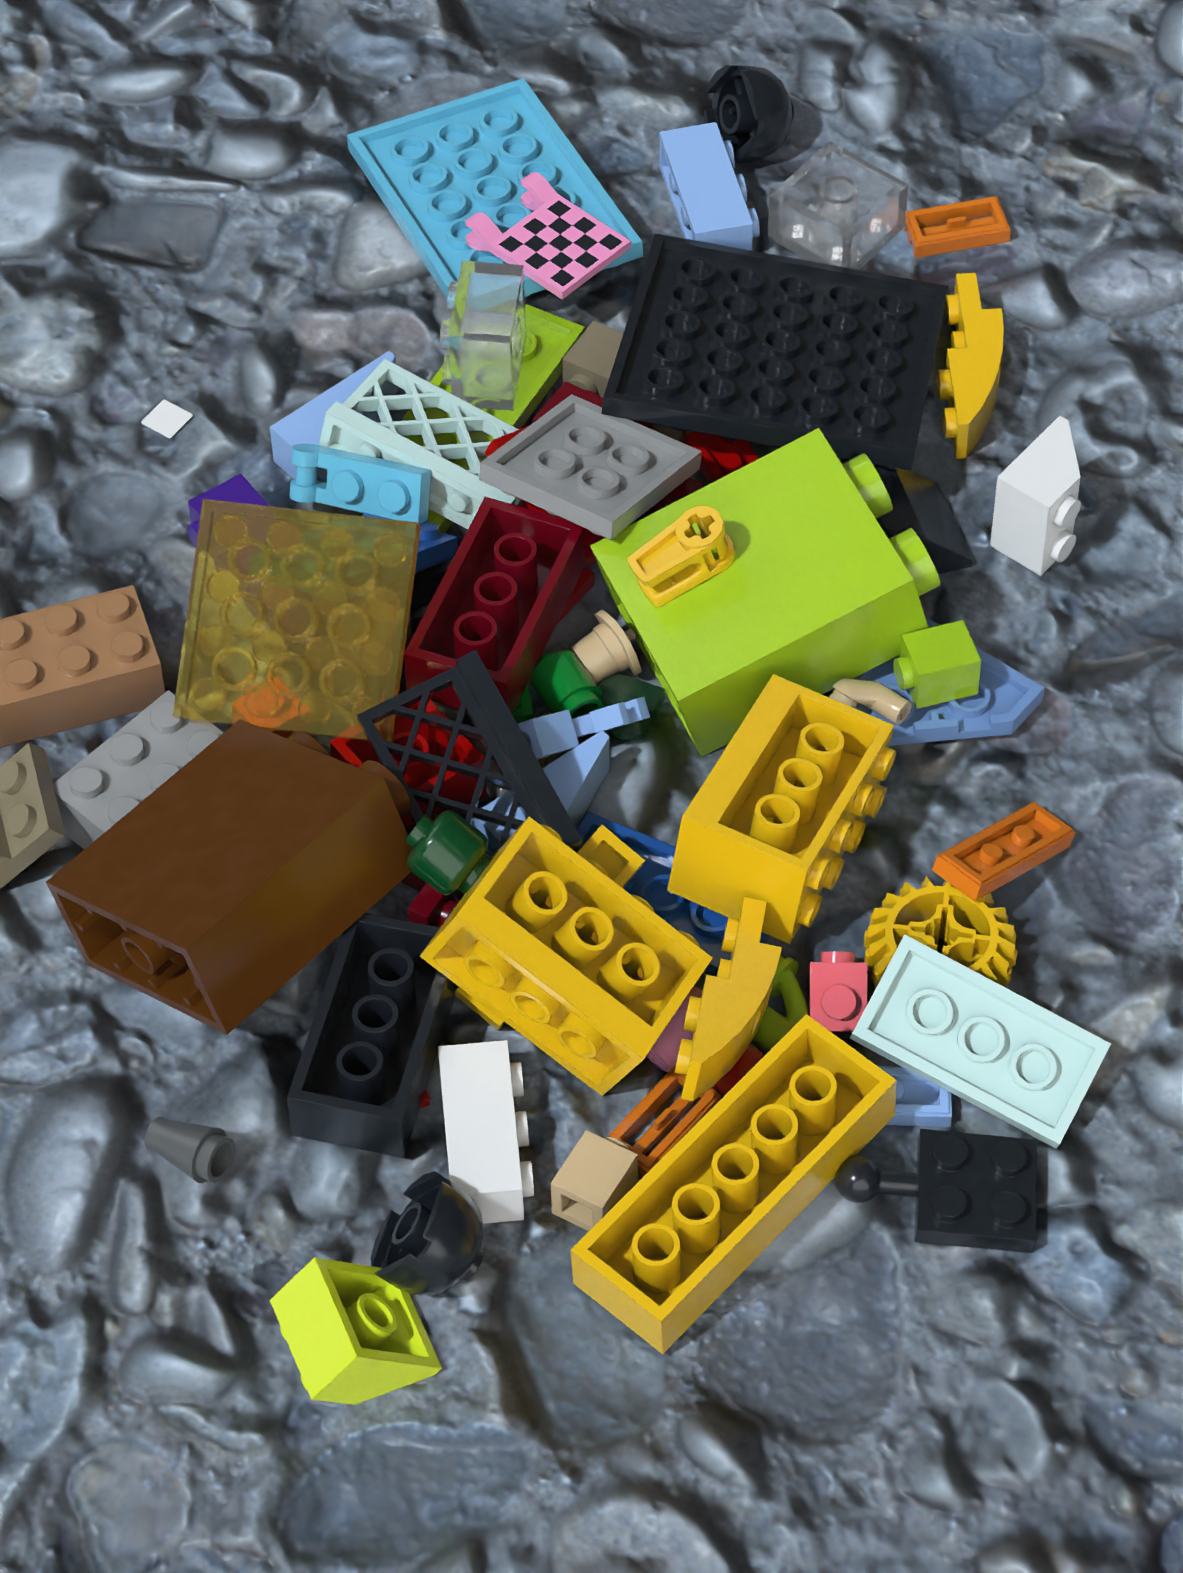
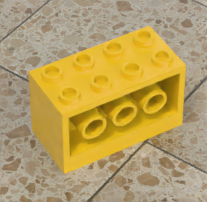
(783, 807)
(567, 956)

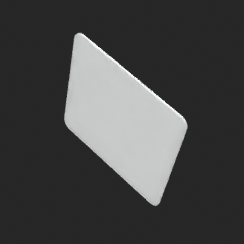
(167, 418)

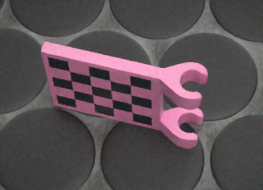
(553, 243)

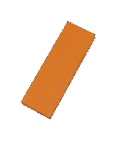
(1003, 851)

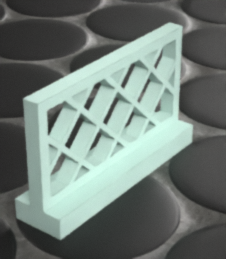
(453, 490)

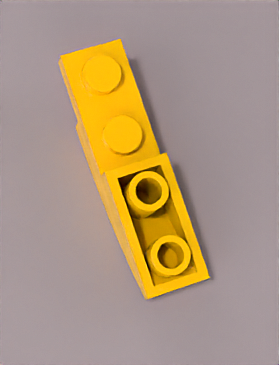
(972, 365)
(729, 1003)

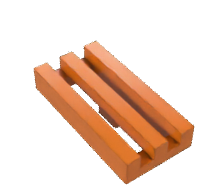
(957, 232)
(664, 1122)

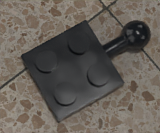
(965, 1189)

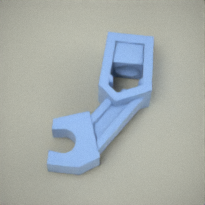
(559, 732)

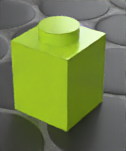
(938, 664)

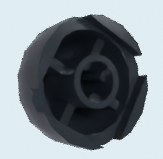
(750, 110)
(432, 1240)

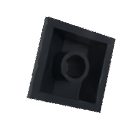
(921, 506)

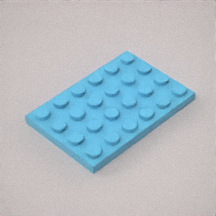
(469, 160)

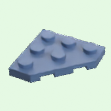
(998, 709)

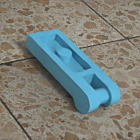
(360, 483)

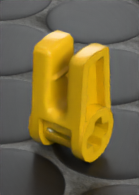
(680, 557)

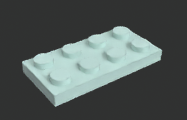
(980, 1041)

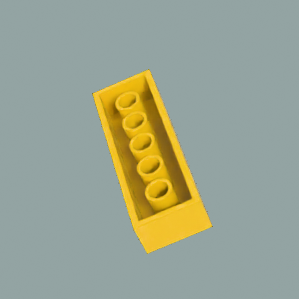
(733, 1183)

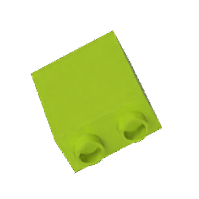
(806, 598)

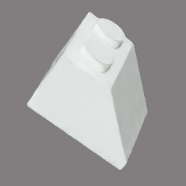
(1039, 501)

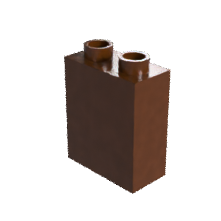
(236, 872)

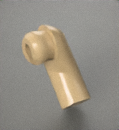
(874, 696)

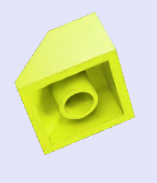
(352, 1332)

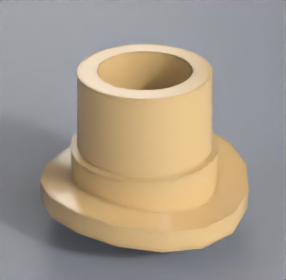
(607, 649)

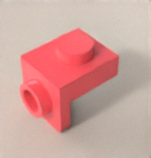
(837, 991)

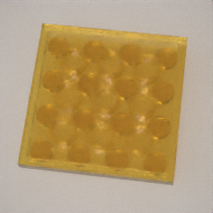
(295, 618)

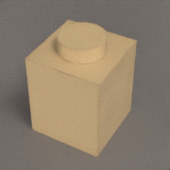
(593, 1180)

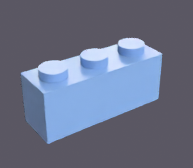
(704, 187)

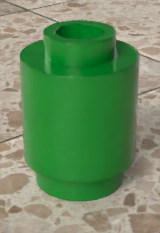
(566, 684)

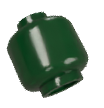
(447, 852)

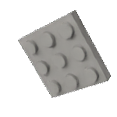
(590, 466)

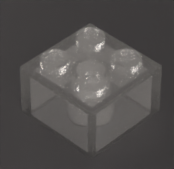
(837, 209)
(485, 334)

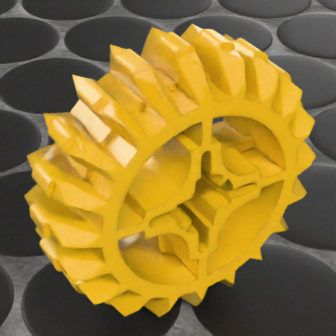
(971, 930)

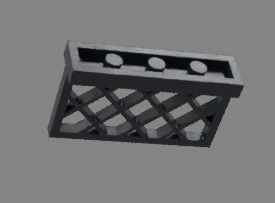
(503, 742)

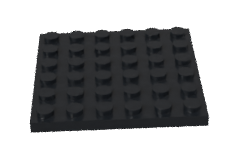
(777, 350)

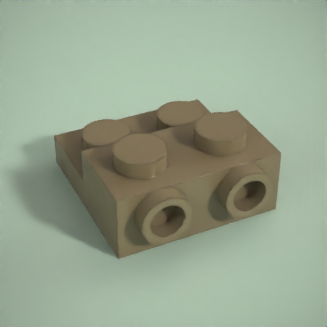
(27, 811)

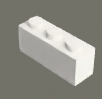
(485, 1128)

